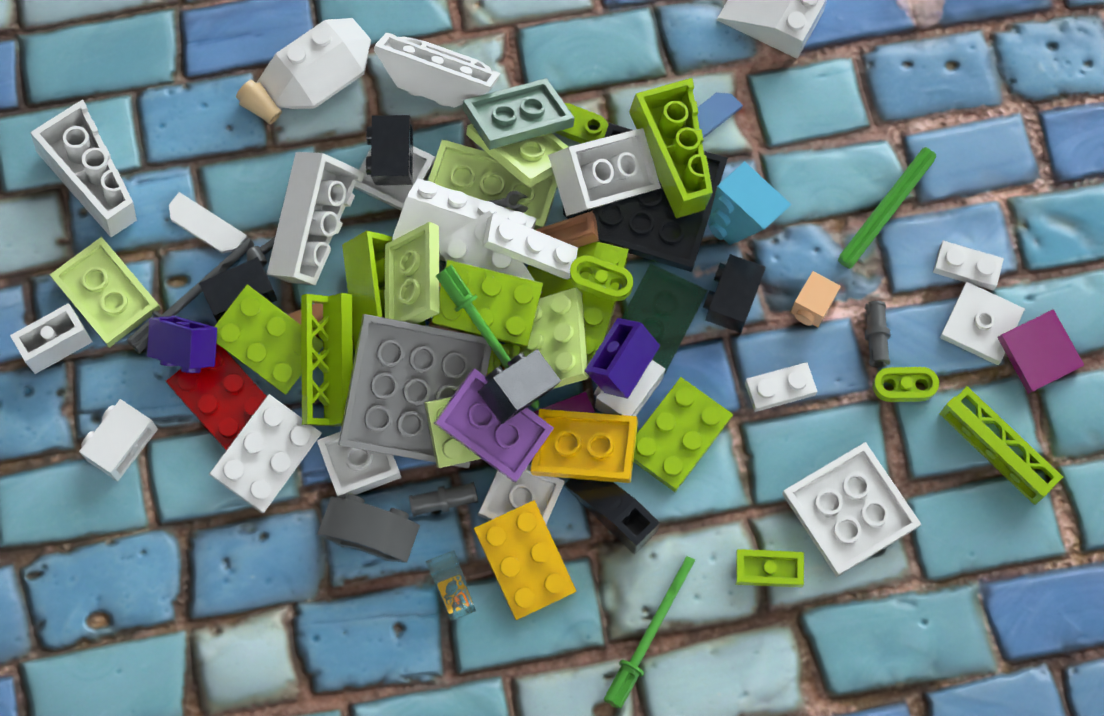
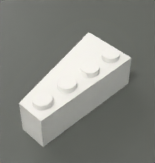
(83, 163)
(310, 216)

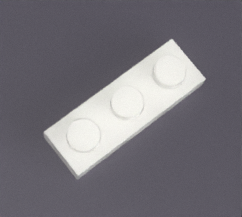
(529, 246)

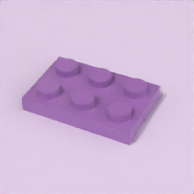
(503, 446)

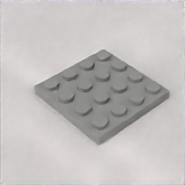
(392, 377)

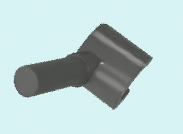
(511, 201)
(259, 252)

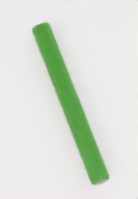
(887, 208)

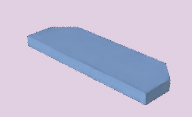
(717, 111)

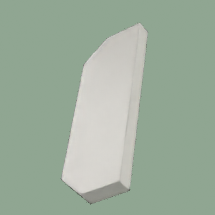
(205, 225)

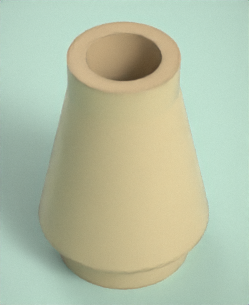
(258, 101)

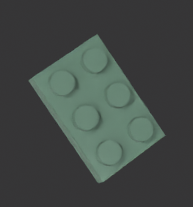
(518, 113)

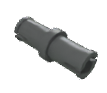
(877, 334)
(443, 499)

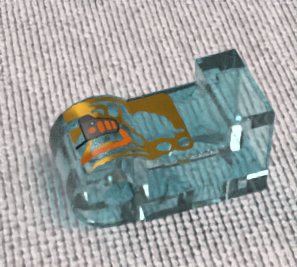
(451, 585)

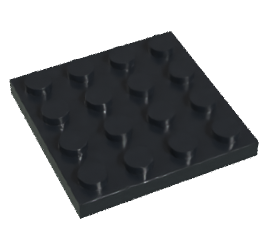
(649, 225)

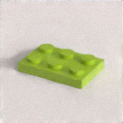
(503, 302)
(263, 339)
(679, 434)

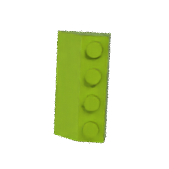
(366, 276)

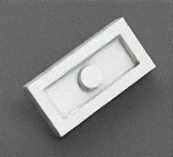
(968, 265)
(781, 387)

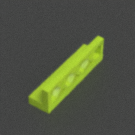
(333, 361)
(997, 449)

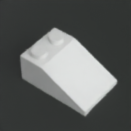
(777, 23)
(604, 171)

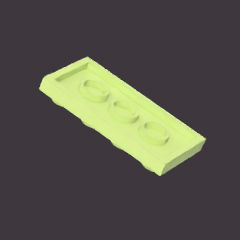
(484, 178)

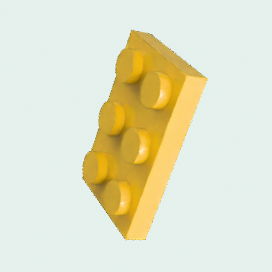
(587, 446)
(524, 560)

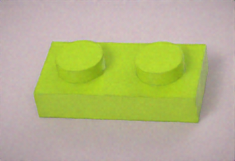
(769, 568)

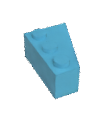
(744, 205)

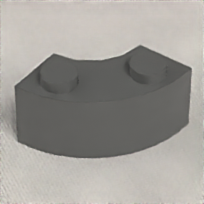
(369, 528)

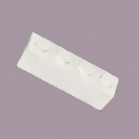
(448, 210)

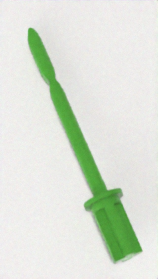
(463, 299)
(629, 670)

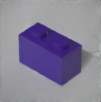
(182, 343)
(622, 358)

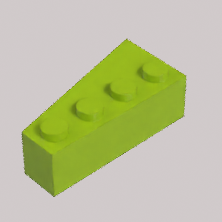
(675, 144)

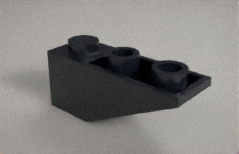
(616, 511)

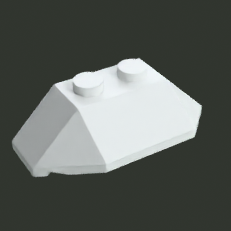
(317, 64)
(433, 70)

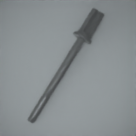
(139, 339)

